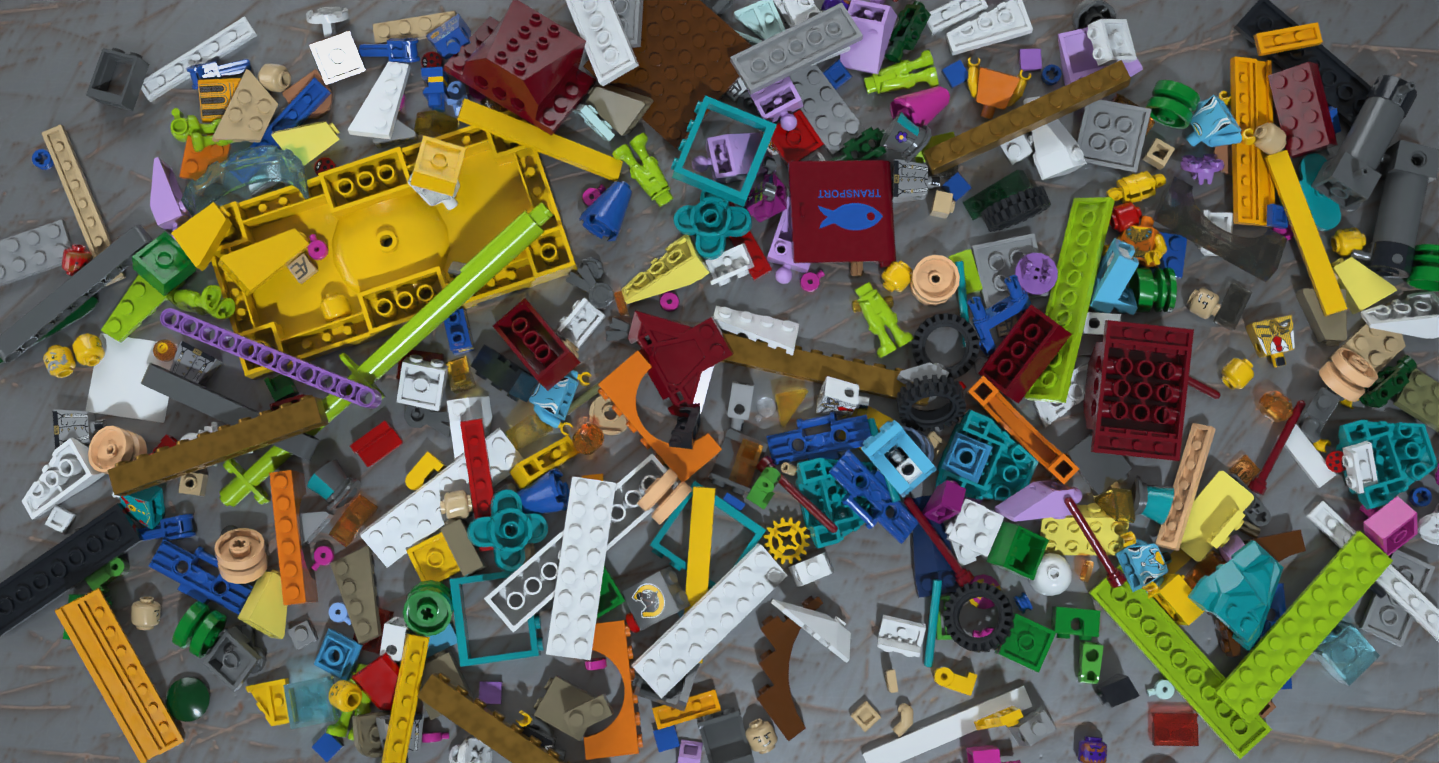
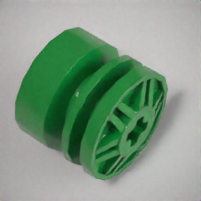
(1426, 272)
(1154, 289)

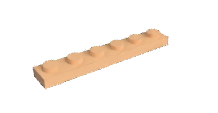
(1186, 485)

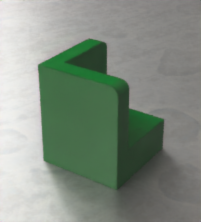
(281, 387)

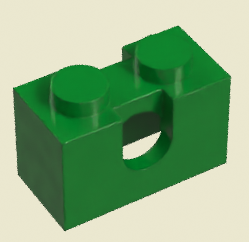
(1088, 622)

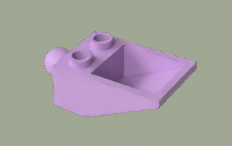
(876, 32)
(1076, 55)
(775, 98)
(734, 157)
(166, 198)
(783, 239)
(1039, 501)

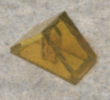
(434, 123)
(460, 375)
(788, 403)
(527, 431)
(1117, 504)

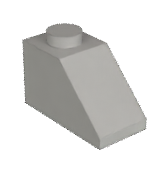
(400, 135)
(917, 372)
(311, 525)

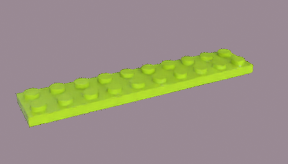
(1073, 291)
(1303, 627)
(1178, 662)

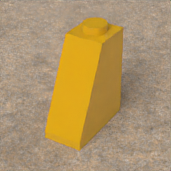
(203, 234)

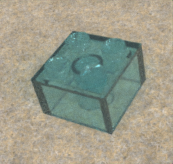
(1345, 653)
(310, 703)

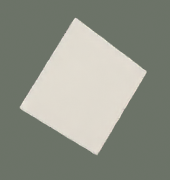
(118, 378)

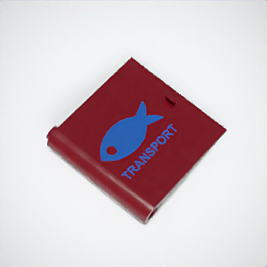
(842, 212)

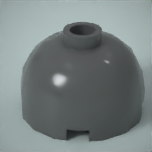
(1091, 11)

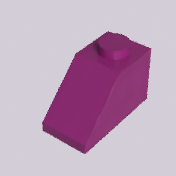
(944, 502)

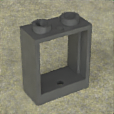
(103, 74)

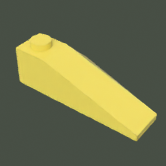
(674, 270)

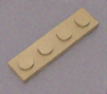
(410, 27)

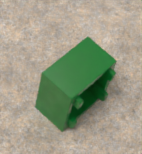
(163, 264)
(1017, 550)
(609, 595)
(1027, 643)

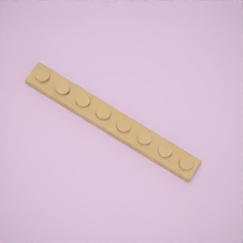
(78, 192)

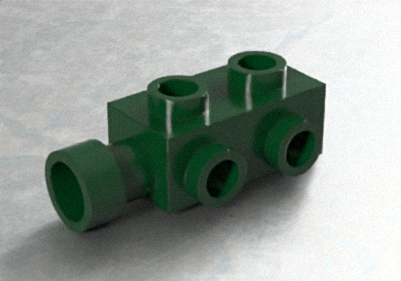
(907, 30)
(862, 147)
(1391, 384)

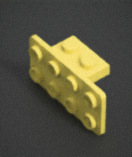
(1215, 515)
(1068, 539)

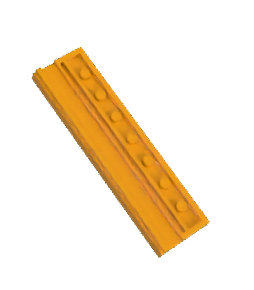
(1251, 108)
(119, 675)

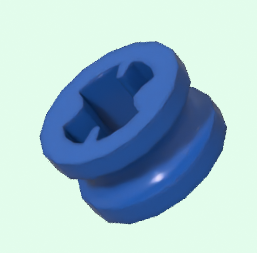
(1056, 70)
(37, 155)
(1426, 494)
(1023, 603)

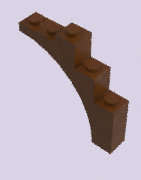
(1279, 547)
(777, 697)

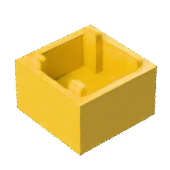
(437, 166)
(1175, 600)

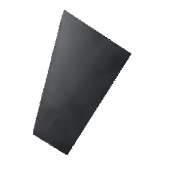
(504, 374)

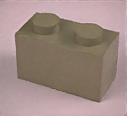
(588, 713)

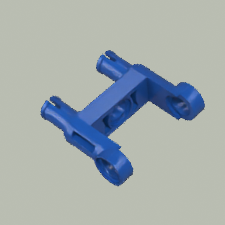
(999, 312)

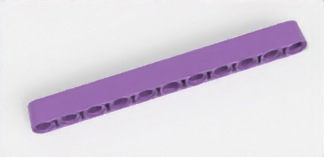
(260, 357)

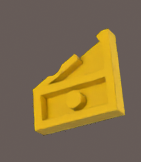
(271, 700)
(1007, 716)

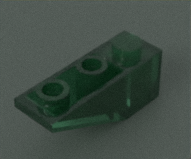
(1007, 186)

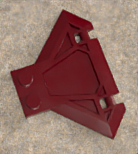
(680, 357)

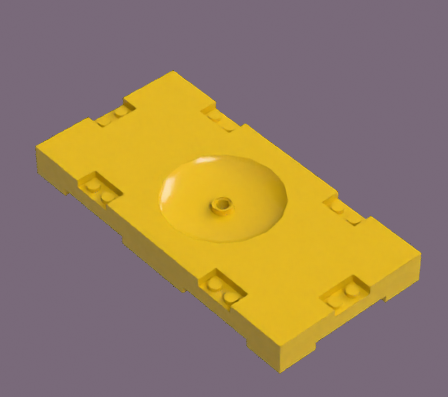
(386, 286)

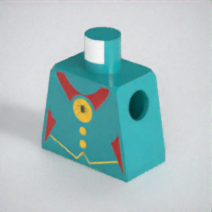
(145, 506)

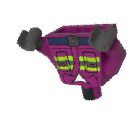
(768, 196)

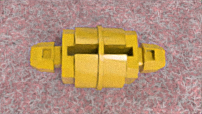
(1136, 187)

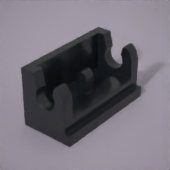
(686, 428)

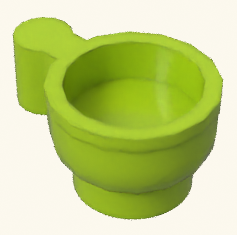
(179, 126)

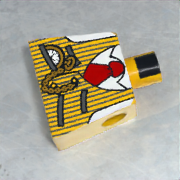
(1272, 338)

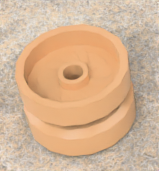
(941, 270)
(1348, 374)
(114, 446)
(662, 494)
(241, 555)

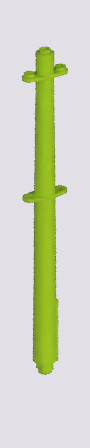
(473, 277)

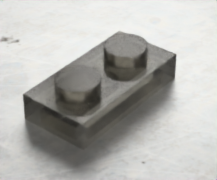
(1232, 307)

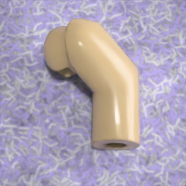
(789, 469)
(906, 719)

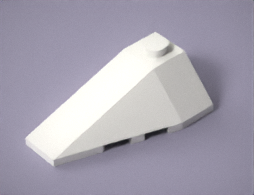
(1055, 149)
(1412, 316)
(464, 410)
(61, 478)
(821, 626)

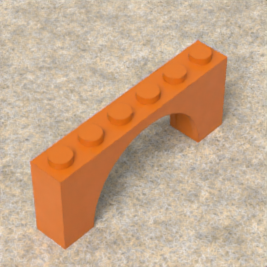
(621, 390)
(1022, 431)
(296, 582)
(622, 734)

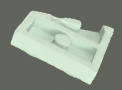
(761, 19)
(589, 114)

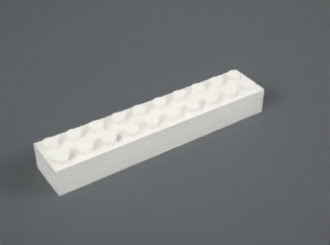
(535, 580)

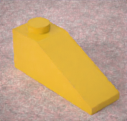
(543, 461)

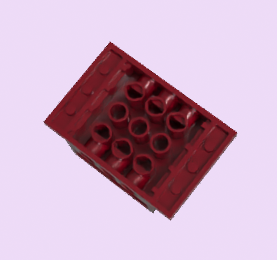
(525, 66)
(1138, 390)

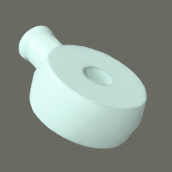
(1157, 689)

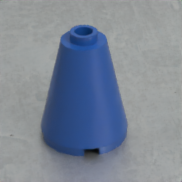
(608, 211)
(545, 494)

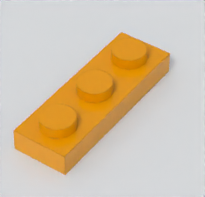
(1288, 39)
(696, 707)

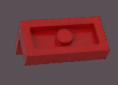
(377, 443)

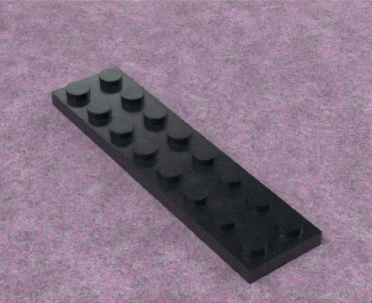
(1341, 85)
(66, 566)

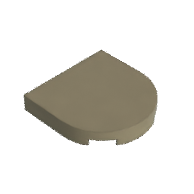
(367, 735)

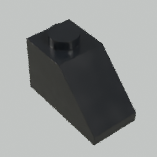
(1116, 691)

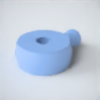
(343, 616)

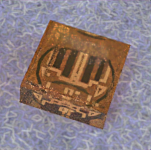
(621, 303)
(1244, 469)

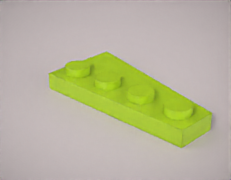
(133, 308)

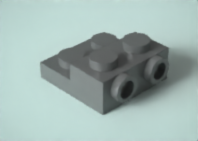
(232, 658)

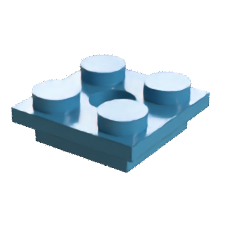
(979, 451)
(348, 650)

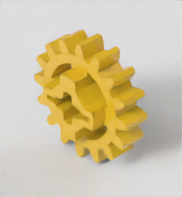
(792, 532)

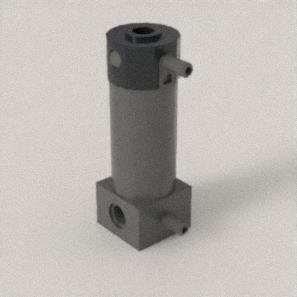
(1352, 173)
(1406, 173)

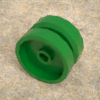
(1173, 104)
(416, 609)
(199, 629)

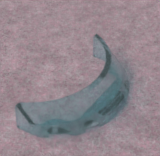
(243, 169)

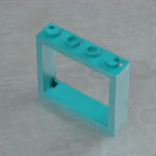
(709, 185)
(678, 563)
(462, 630)

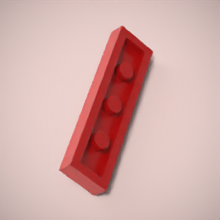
(760, 262)

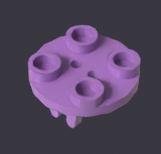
(1202, 167)
(1045, 276)

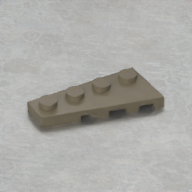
(357, 589)

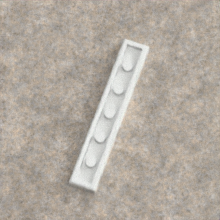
(207, 51)

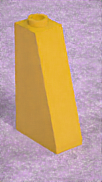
(261, 261)

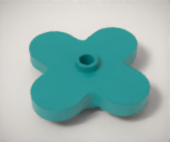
(1323, 210)
(711, 237)
(524, 529)

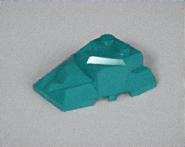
(1400, 456)
(1006, 469)
(826, 494)
(1241, 592)

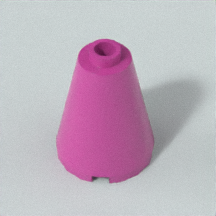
(921, 106)

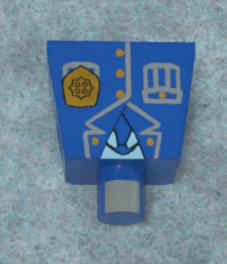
(450, 37)

